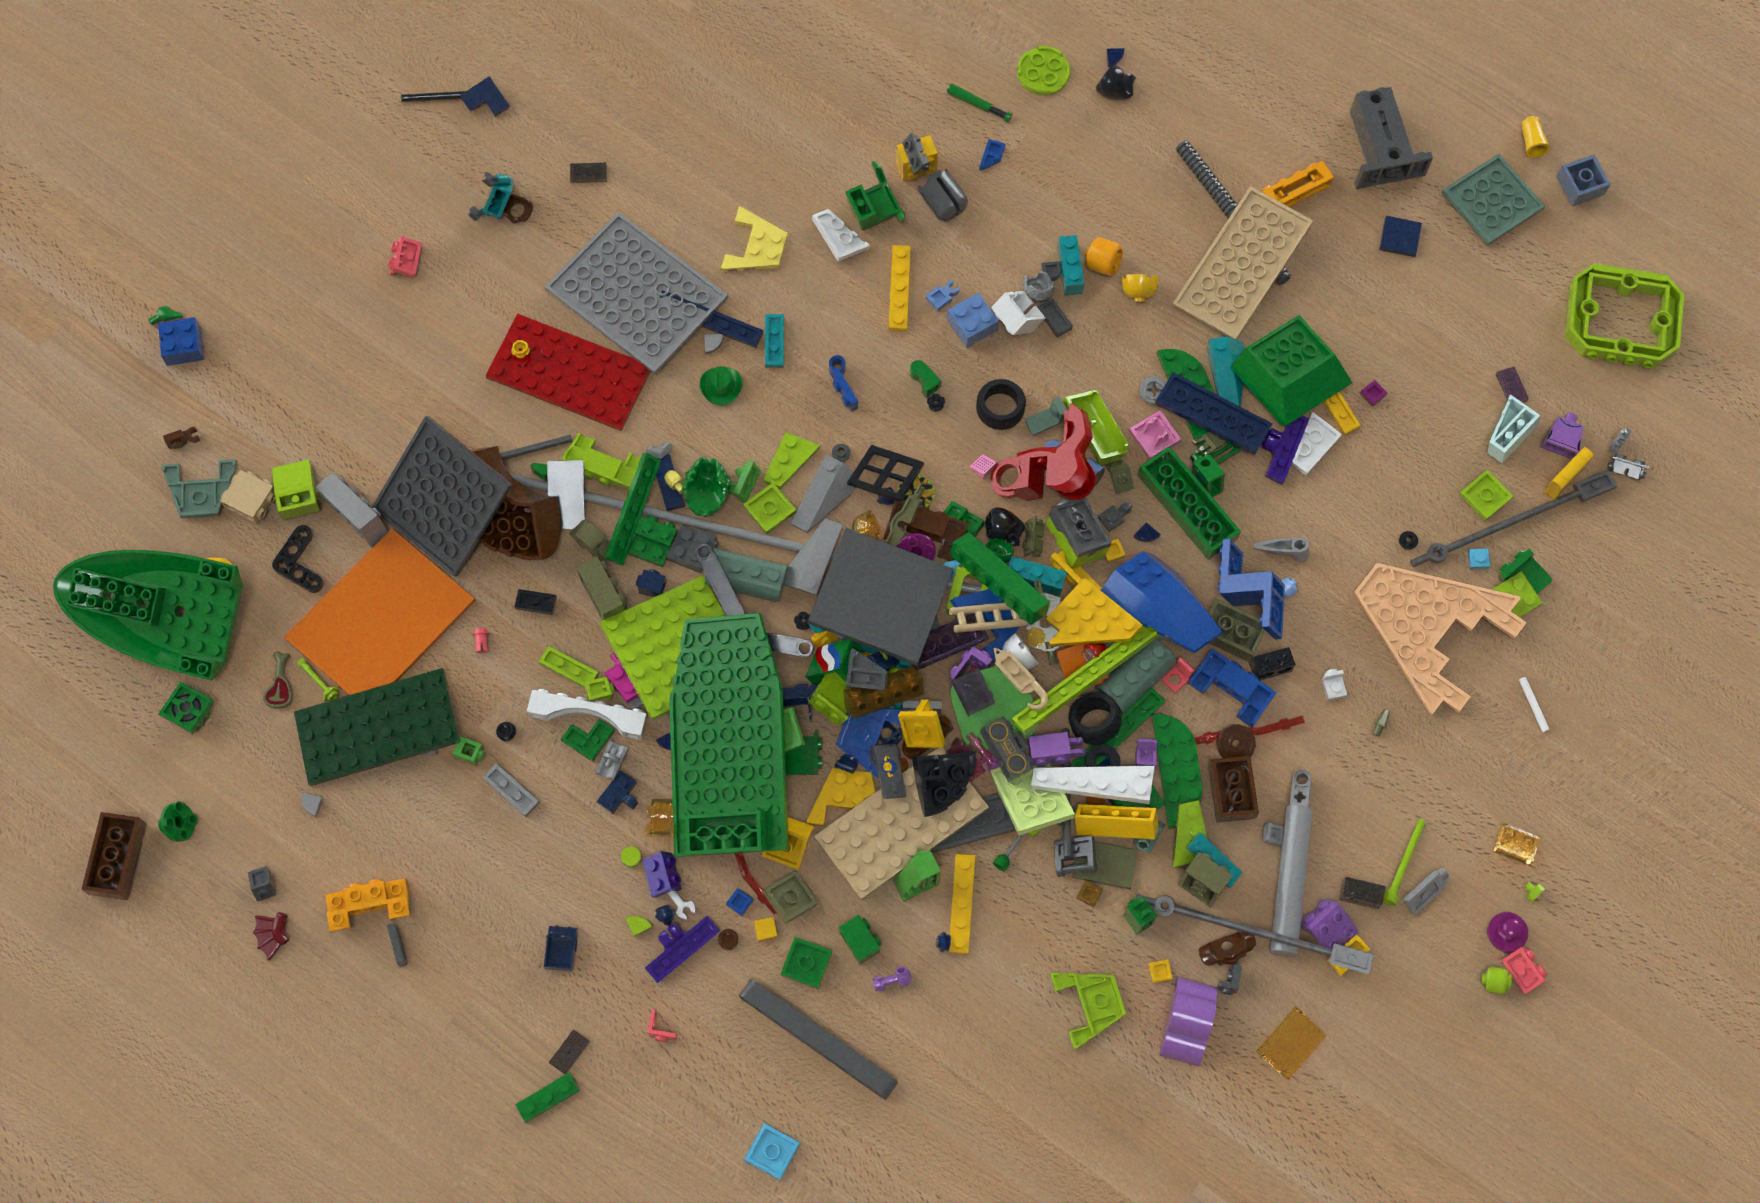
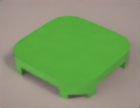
(1007, 705)

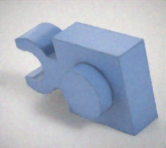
(941, 297)

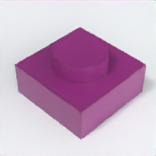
(1373, 393)

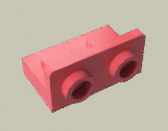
(404, 257)
(1524, 969)

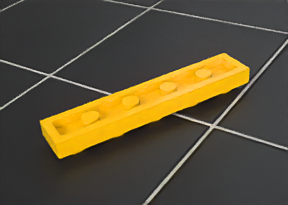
(899, 288)
(961, 903)

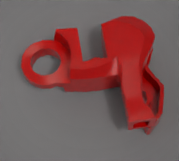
(1065, 465)

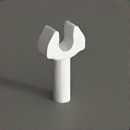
(681, 905)

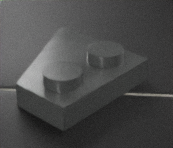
(865, 673)

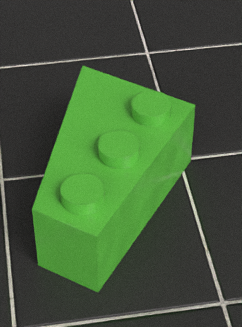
(918, 875)

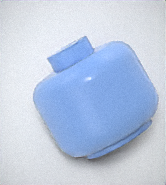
(1290, 587)

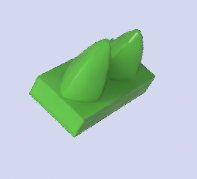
(747, 476)

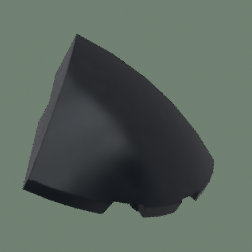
(942, 779)

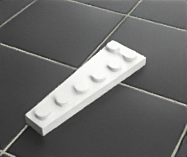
(1113, 782)

